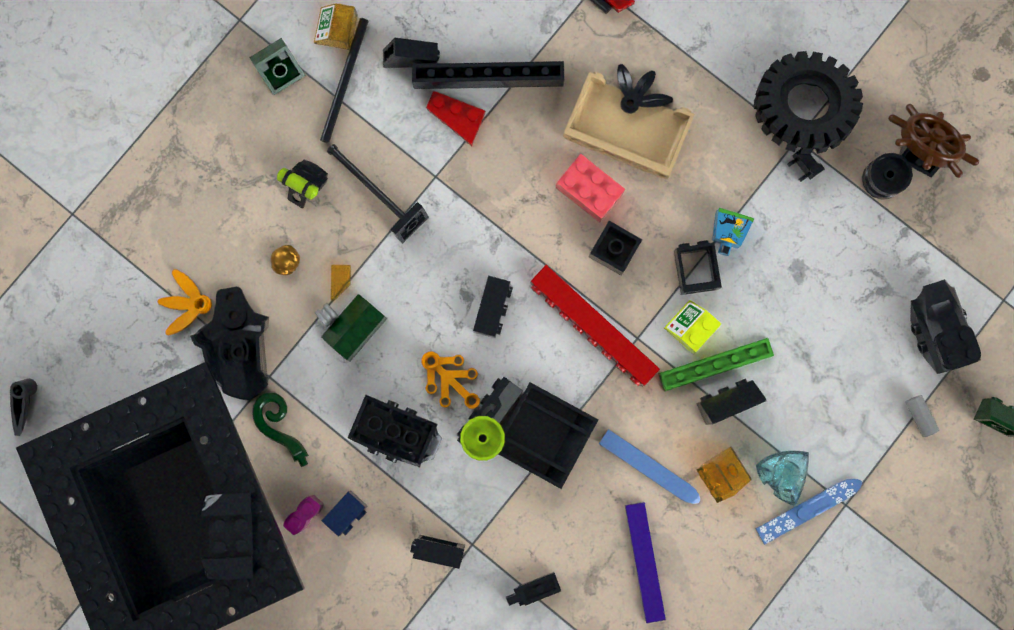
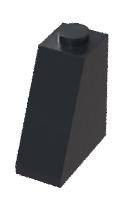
(405, 52)

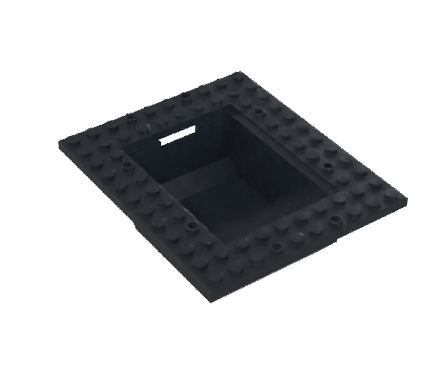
(140, 507)

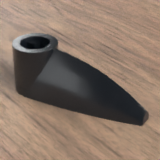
(19, 402)

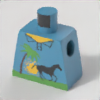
(730, 230)

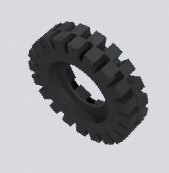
(815, 134)

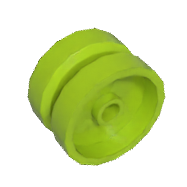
(470, 438)

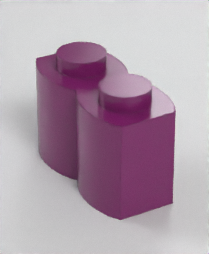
(300, 519)

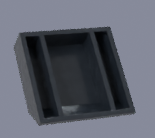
(546, 435)

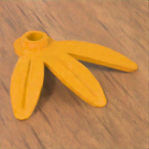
(192, 304)

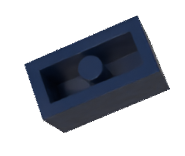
(345, 513)

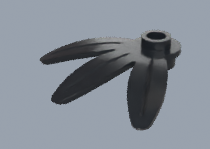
(636, 94)

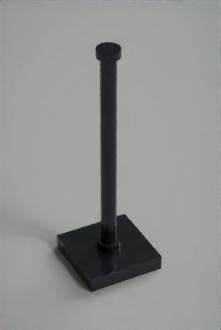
(408, 222)

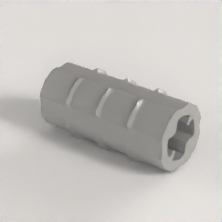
(922, 416)

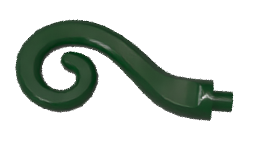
(294, 446)

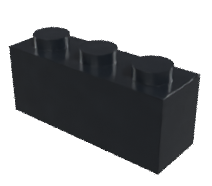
(492, 307)

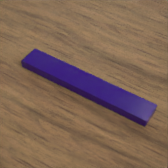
(645, 562)

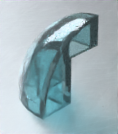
(785, 474)

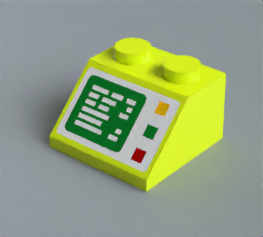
(692, 326)

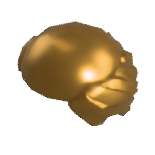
(285, 260)

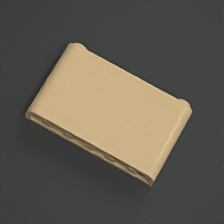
(642, 139)

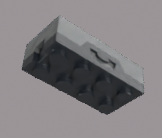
(497, 404)

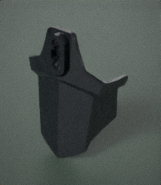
(235, 346)

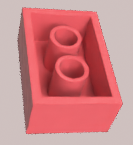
(590, 188)

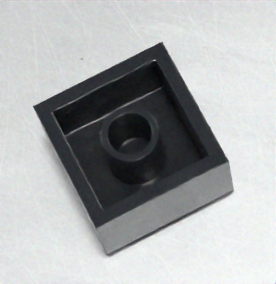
(615, 248)

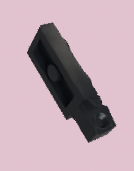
(535, 590)

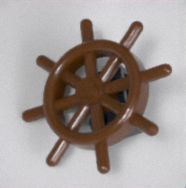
(929, 144)

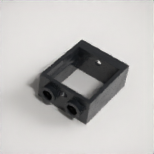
(713, 285)
(438, 551)

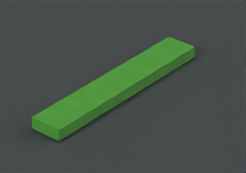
(716, 364)

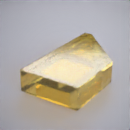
(339, 280)

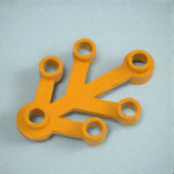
(448, 377)

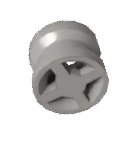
(326, 314)

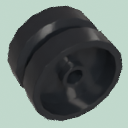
(887, 176)

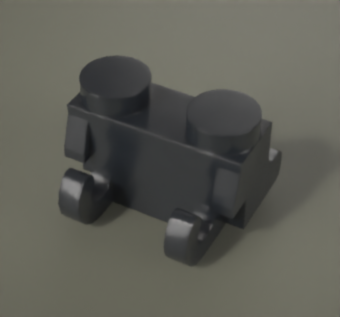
(807, 165)

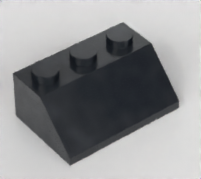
(730, 401)

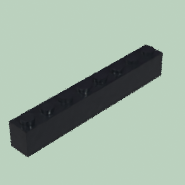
(488, 75)

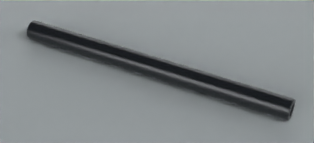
(344, 80)

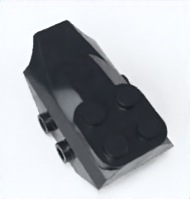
(943, 328)
(395, 432)

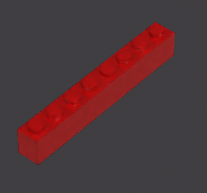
(594, 325)

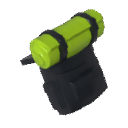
(303, 179)

